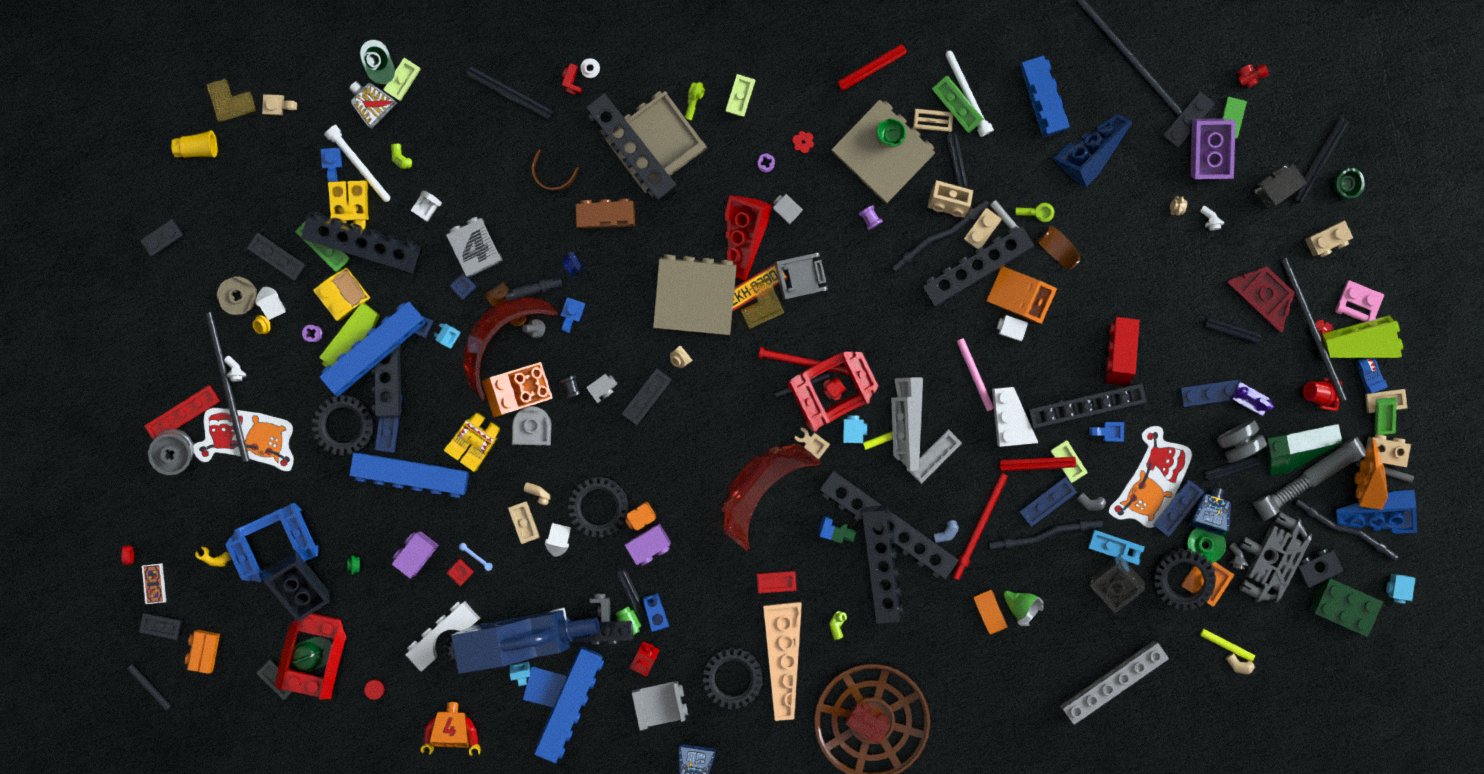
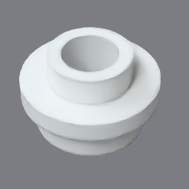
(590, 74)

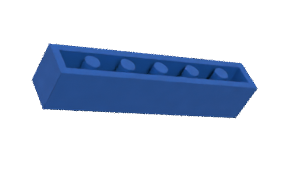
(372, 349)
(409, 473)
(568, 704)

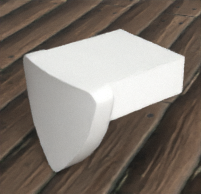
(426, 205)
(269, 302)
(558, 539)

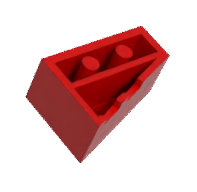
(1122, 351)

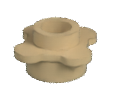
(1178, 206)

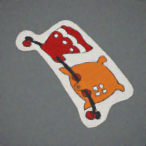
(264, 437)
(1154, 481)

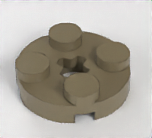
(232, 286)

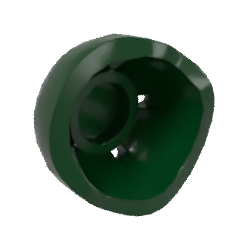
(1346, 183)

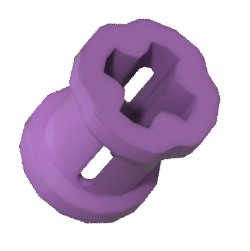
(762, 167)
(870, 217)
(306, 332)

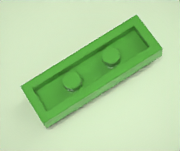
(958, 104)
(332, 257)

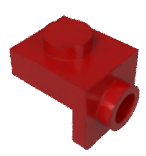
(569, 75)
(644, 659)

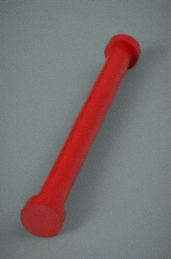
(798, 360)

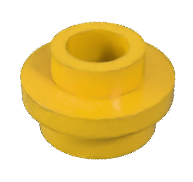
(261, 325)

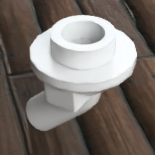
(1214, 222)
(236, 373)

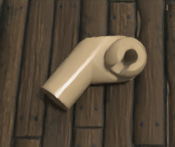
(538, 491)
(1240, 667)

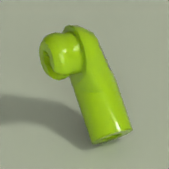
(398, 158)
(835, 624)

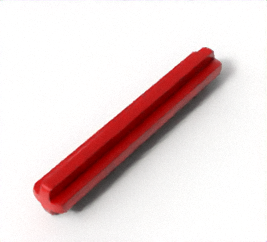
(872, 67)
(1040, 463)

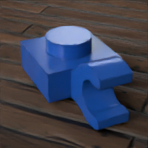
(331, 160)
(572, 311)
(1111, 432)

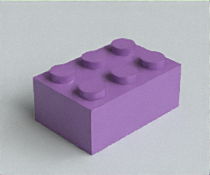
(1212, 148)

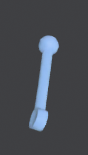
(488, 566)

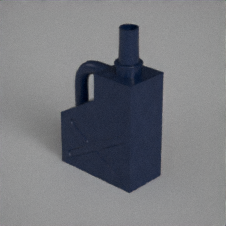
(517, 639)

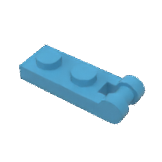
(1114, 546)

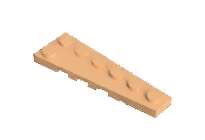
(782, 635)

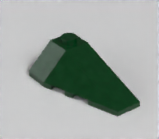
(1295, 449)

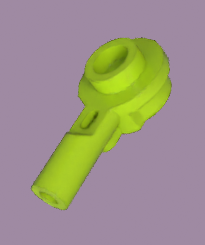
(695, 92)
(1043, 212)

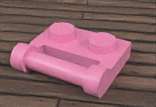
(1361, 297)

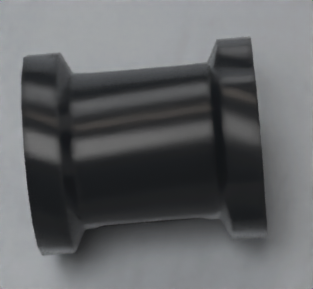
(571, 387)

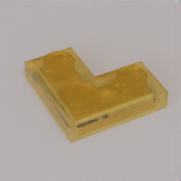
(226, 105)
(766, 307)

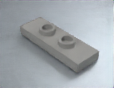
(936, 455)

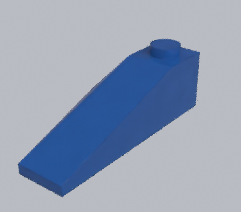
(1397, 514)

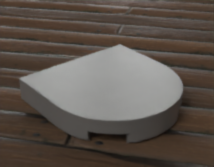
(531, 427)

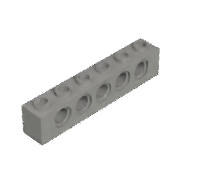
(1114, 682)

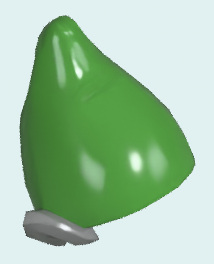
(1023, 606)

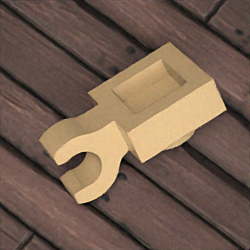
(275, 105)

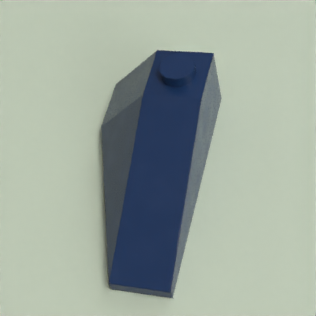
(1089, 155)

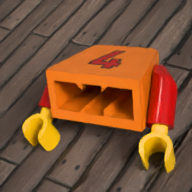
(450, 730)

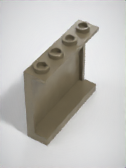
(664, 134)
(877, 166)
(695, 295)

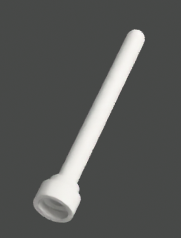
(984, 127)
(335, 135)

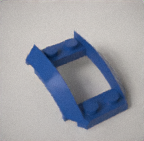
(295, 529)

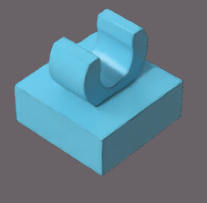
(447, 335)
(520, 672)

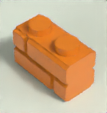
(640, 516)
(202, 651)

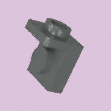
(604, 609)

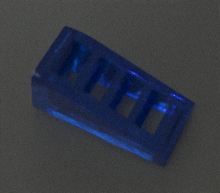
(572, 264)

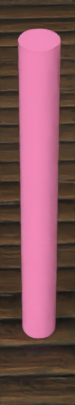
(975, 374)

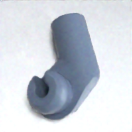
(948, 534)

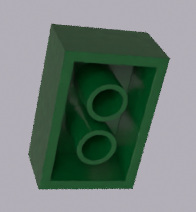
(1346, 606)

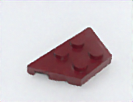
(1265, 294)

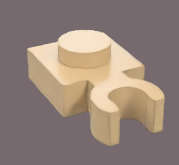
(814, 444)

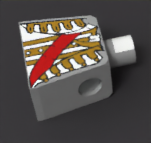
(371, 103)

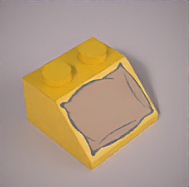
(341, 294)

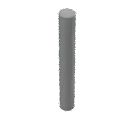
(1003, 215)

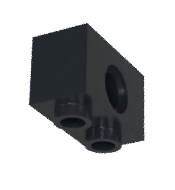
(1330, 567)

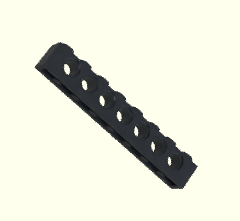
(942, 568)

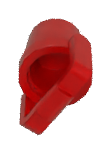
(1322, 393)

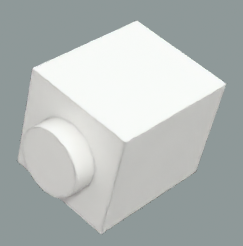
(1012, 328)

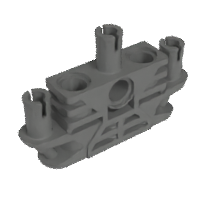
(1285, 565)

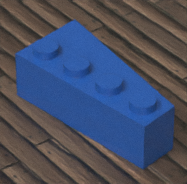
(1044, 96)

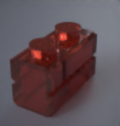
(867, 722)

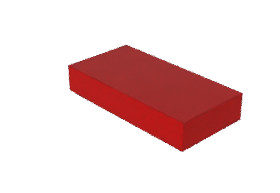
(776, 582)

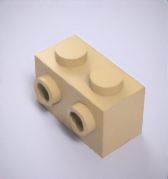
(950, 199)
(1325, 240)
(1391, 452)

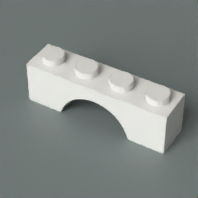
(424, 652)

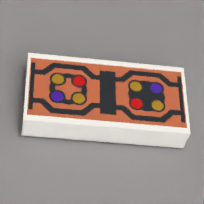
(153, 583)

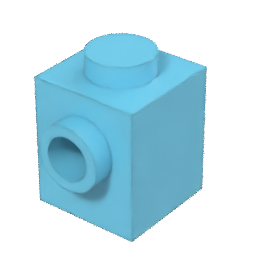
(853, 430)
(1400, 588)

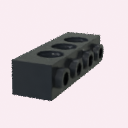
(392, 408)

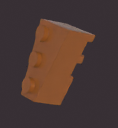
(605, 214)

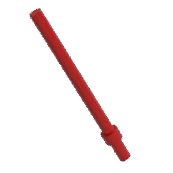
(964, 559)

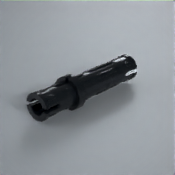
(534, 288)

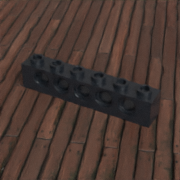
(604, 105)
(351, 246)
(990, 266)
(1086, 405)
(884, 612)

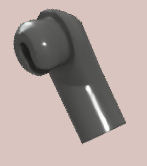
(1091, 505)

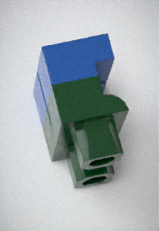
(835, 533)

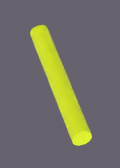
(879, 440)
(1227, 645)

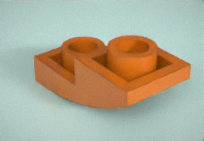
(990, 612)

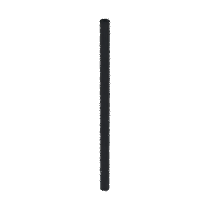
(1130, 57)
(1313, 329)
(227, 387)

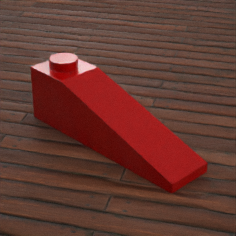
(745, 228)

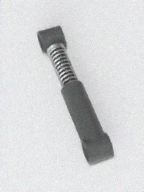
(1348, 453)

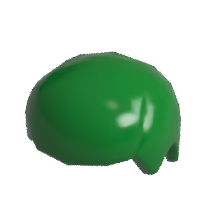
(891, 133)

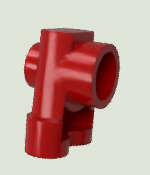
(1249, 75)
(833, 388)

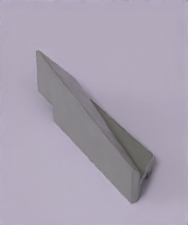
(907, 421)

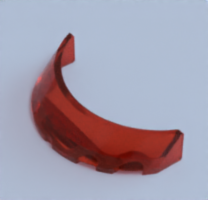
(488, 326)
(755, 481)

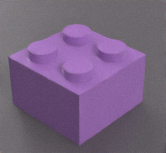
(648, 544)
(415, 554)

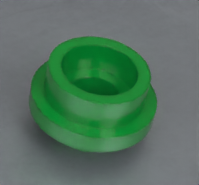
(353, 564)

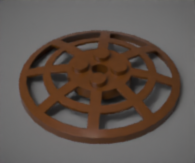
(878, 706)

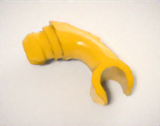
(219, 561)

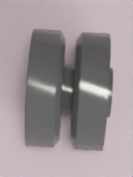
(1243, 442)
(163, 460)

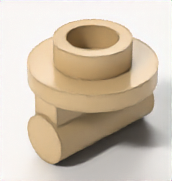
(679, 357)

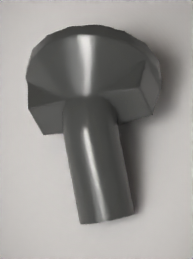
(534, 328)
(1239, 561)

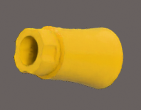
(195, 145)

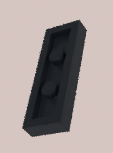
(1183, 124)
(276, 256)
(646, 396)

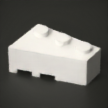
(1010, 419)

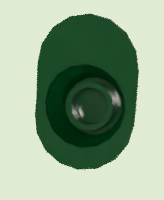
(377, 62)
(311, 654)

